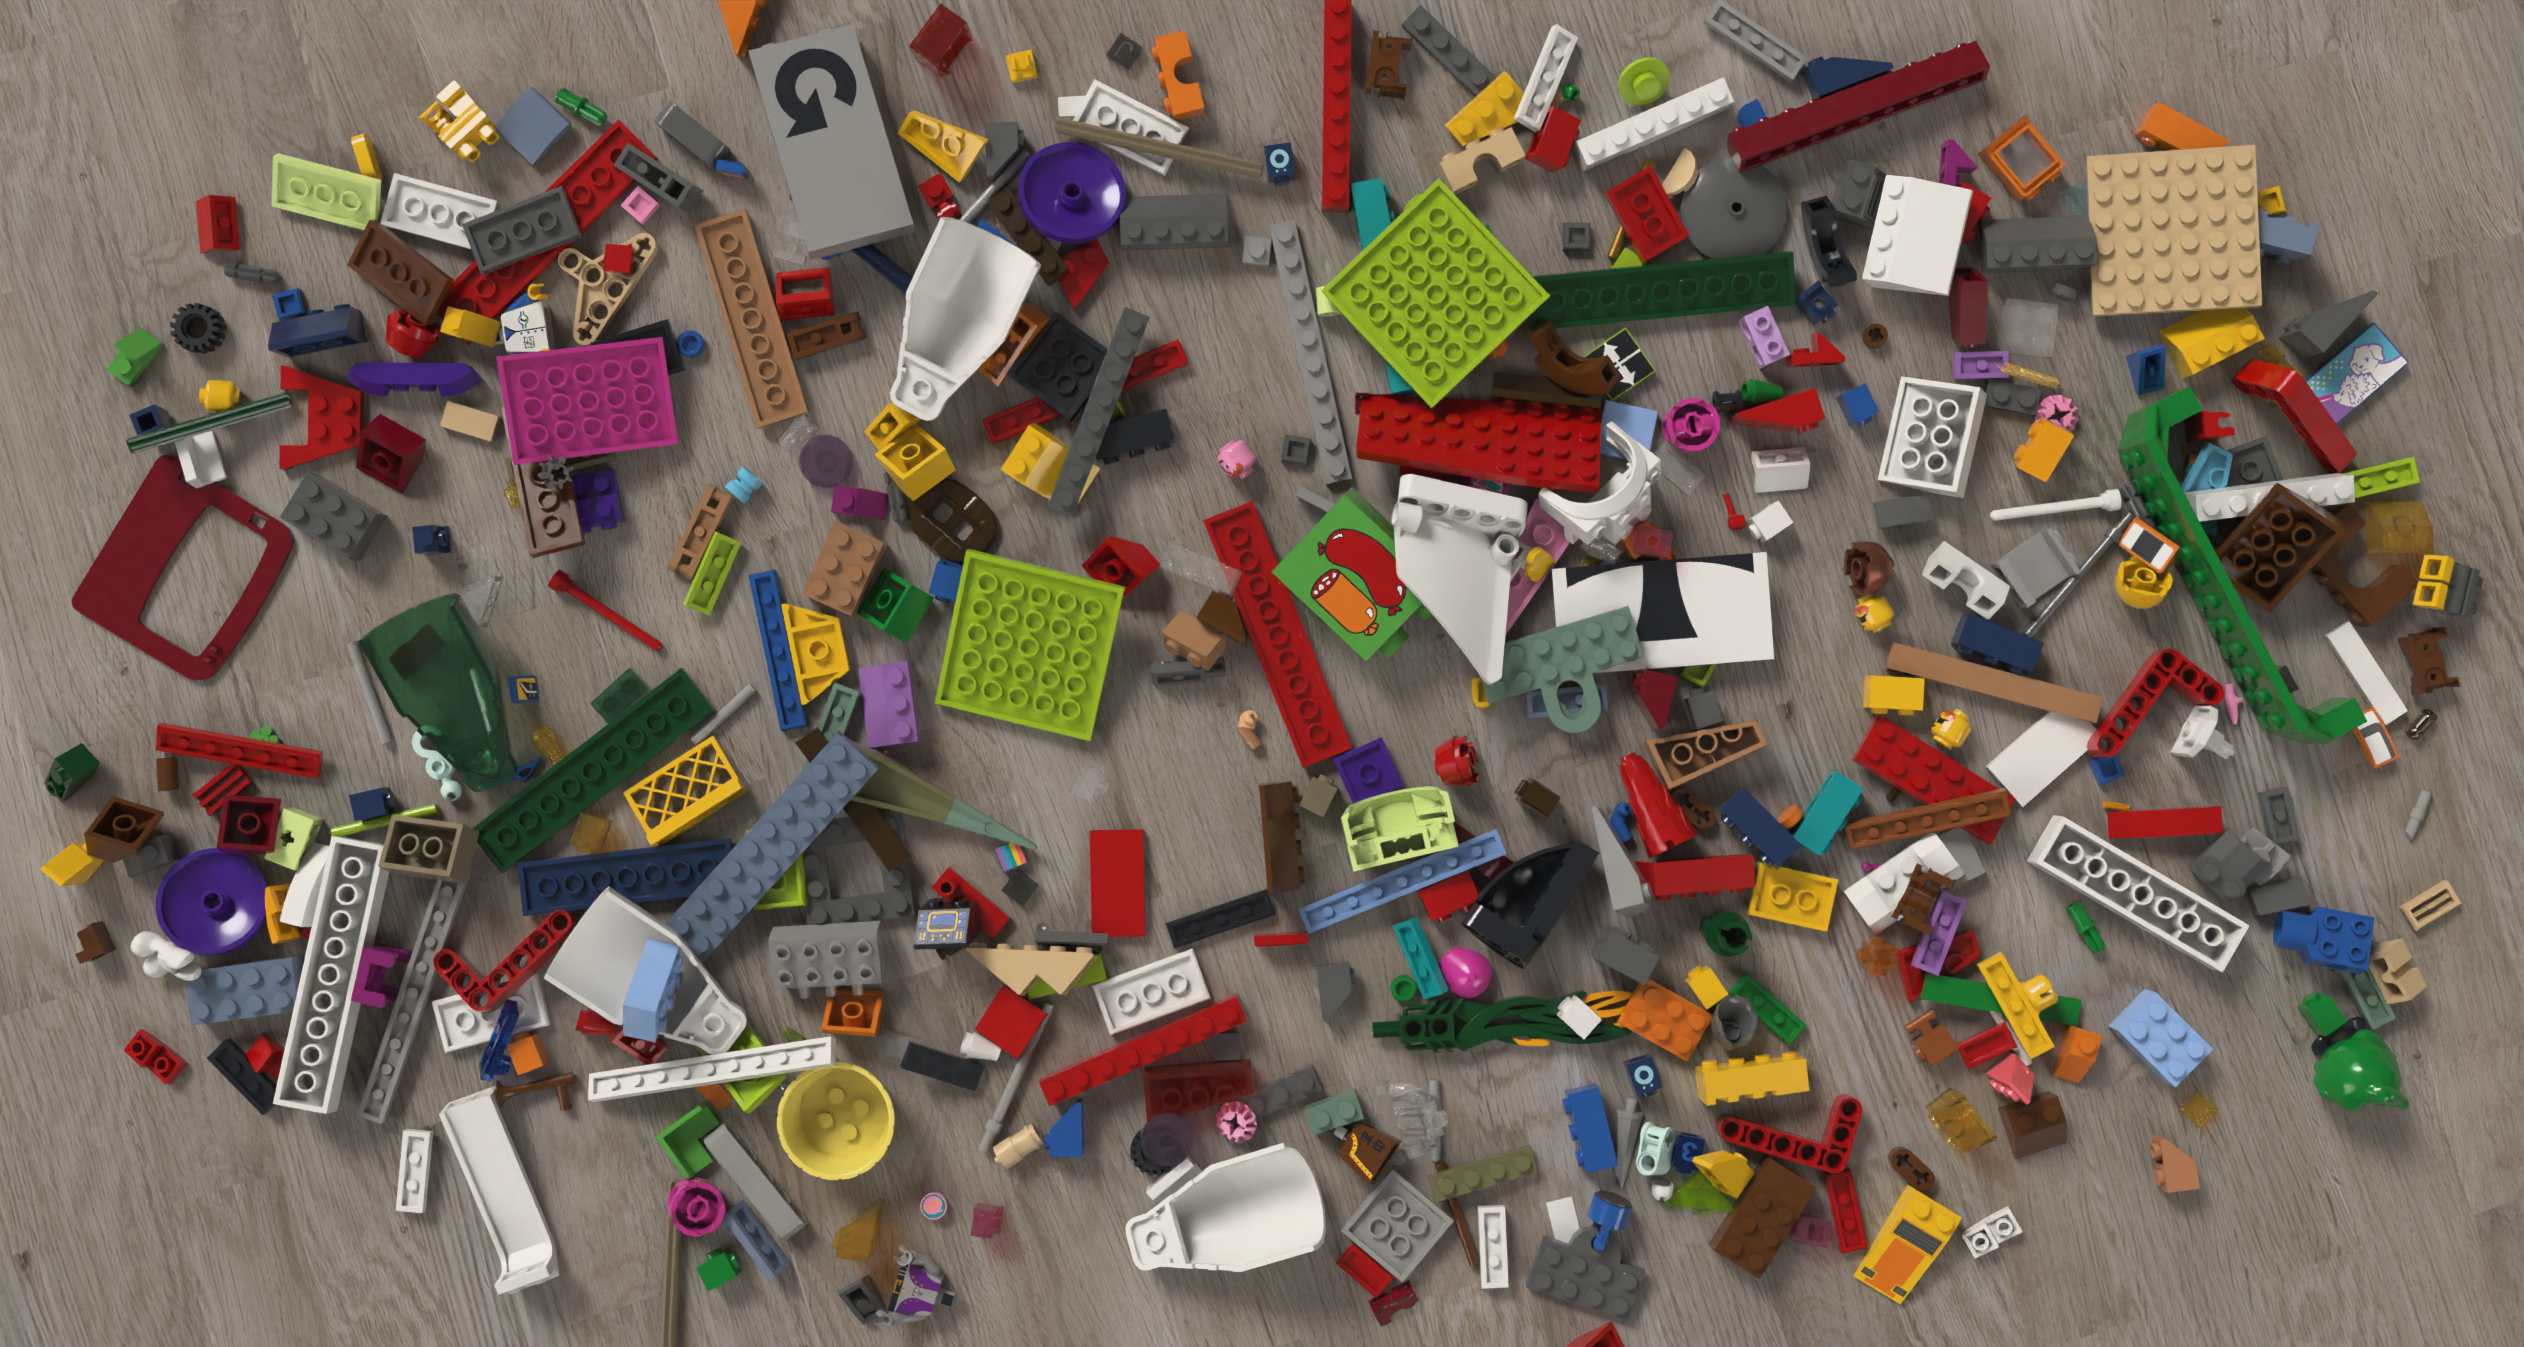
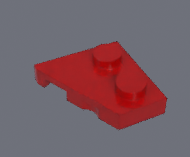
(1085, 268)

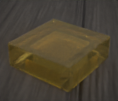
(2198, 1109)

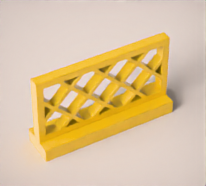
(697, 811)

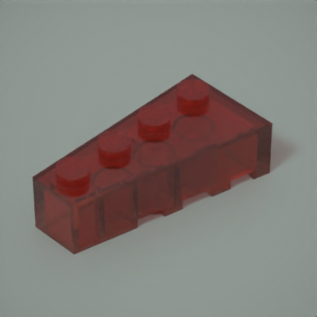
(1195, 1085)

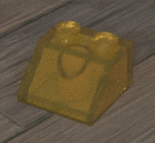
(2397, 528)
(1959, 1121)
(860, 1234)

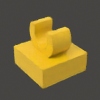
(1021, 66)

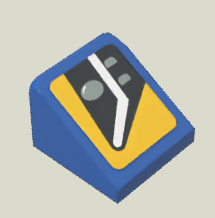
(523, 689)

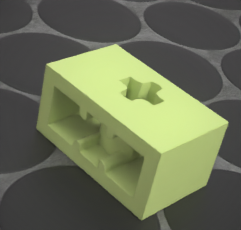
(303, 829)

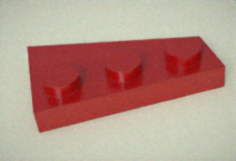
(1961, 952)

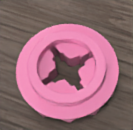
(2062, 404)
(1245, 1117)

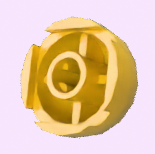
(2141, 585)

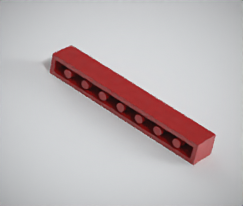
(1336, 106)
(1143, 1049)

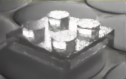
(2028, 328)

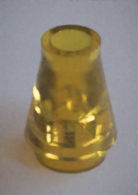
(547, 744)

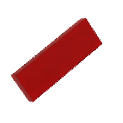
(1845, 1211)

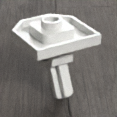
(2200, 734)

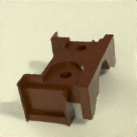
(1386, 64)
(2427, 661)
(1921, 898)

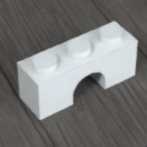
(1984, 590)

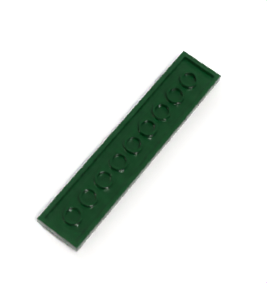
(1666, 290)
(592, 770)

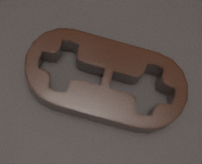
(1696, 803)
(1915, 1163)

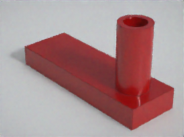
(953, 885)

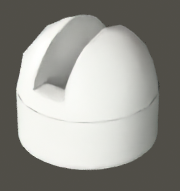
(1663, 1189)

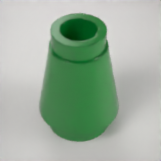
(1760, 392)

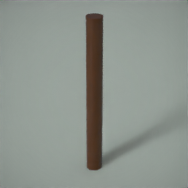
(1460, 1224)

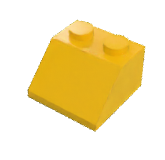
(915, 462)

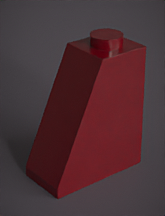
(1968, 307)

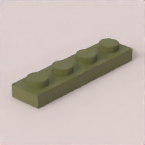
(1482, 1173)

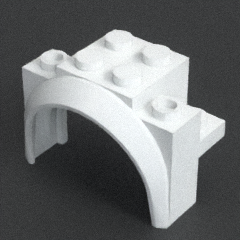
(1616, 505)

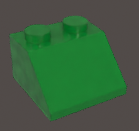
(895, 605)

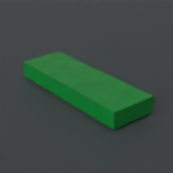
(1769, 1009)

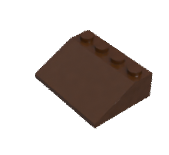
(2277, 545)
(1279, 836)

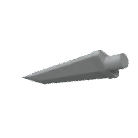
(1627, 1129)

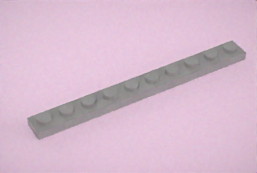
(1310, 352)
(410, 1001)

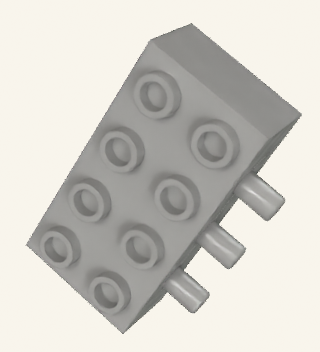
(827, 956)

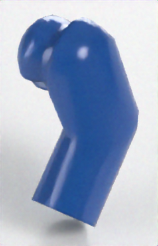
(1619, 820)

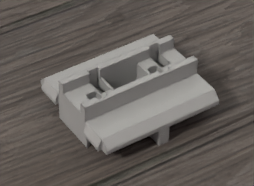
(2268, 851)

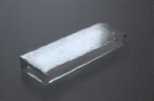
(1200, 569)

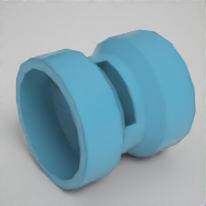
(743, 485)

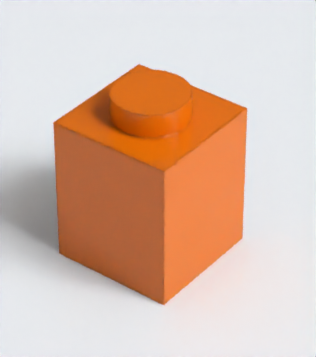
(527, 1052)

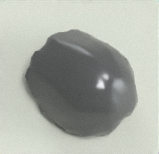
(1734, 1022)

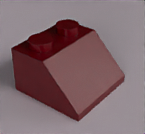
(390, 452)
(1653, 696)
(248, 825)

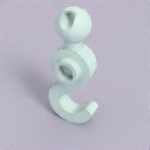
(438, 768)

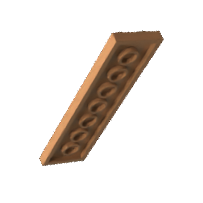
(751, 318)

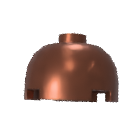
(1868, 567)

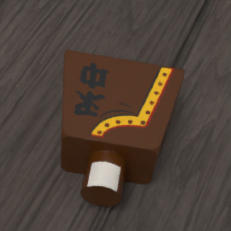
(1366, 1149)

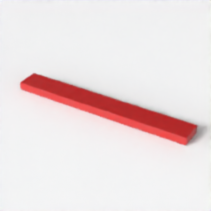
(1143, 369)

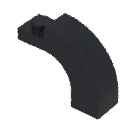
(1824, 242)

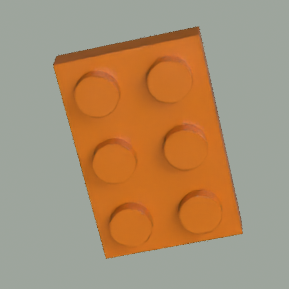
(1665, 1018)

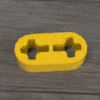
(366, 156)

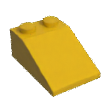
(1039, 460)

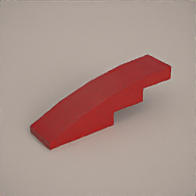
(2165, 822)

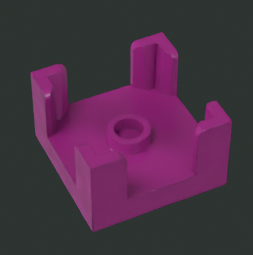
(371, 972)

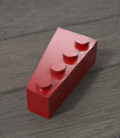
(1699, 875)

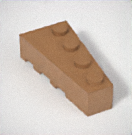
(1696, 753)

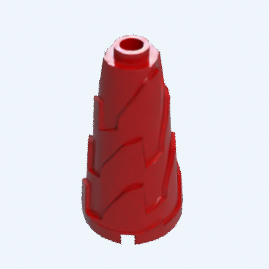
(1658, 817)

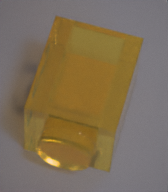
(590, 832)

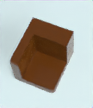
(95, 942)

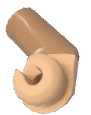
(1246, 729)

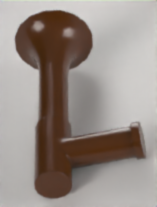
(560, 1082)

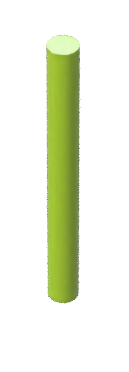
(383, 820)

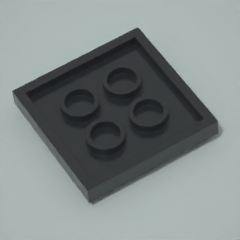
(1060, 366)

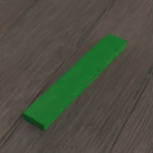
(1979, 996)

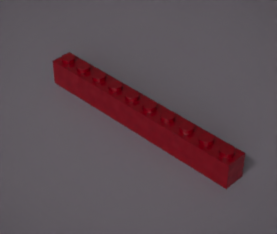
(1857, 106)

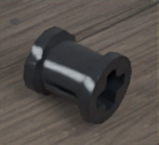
(1736, 399)

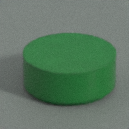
(1403, 988)

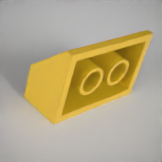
(2209, 338)

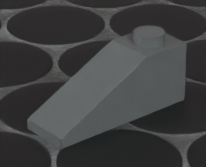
(658, 178)

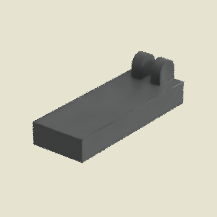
(1070, 940)

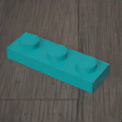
(1420, 958)

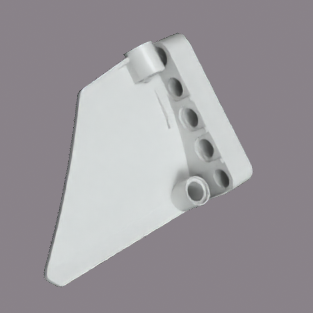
(1454, 562)

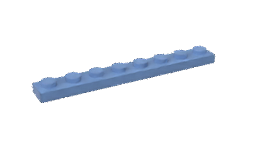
(1402, 881)

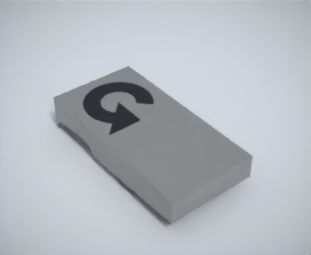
(831, 141)

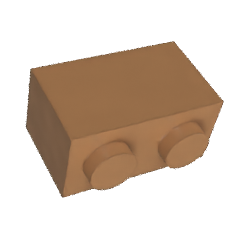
(1194, 640)

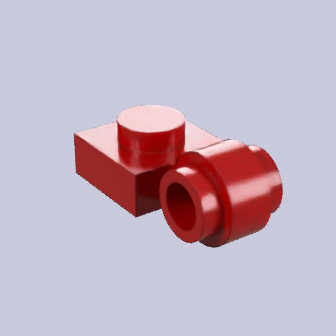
(938, 194)

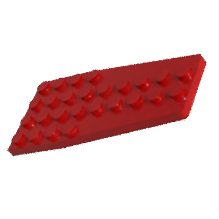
(1485, 440)

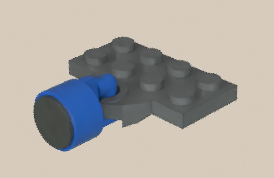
(1590, 1265)

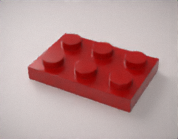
(1646, 214)

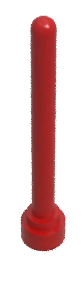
(562, 583)

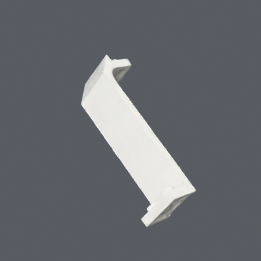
(501, 1191)

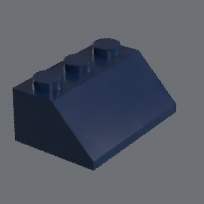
(317, 331)

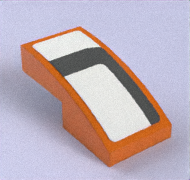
(2375, 741)

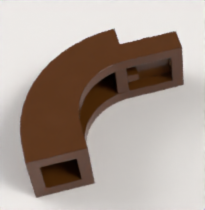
(1569, 370)

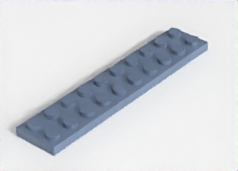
(772, 845)

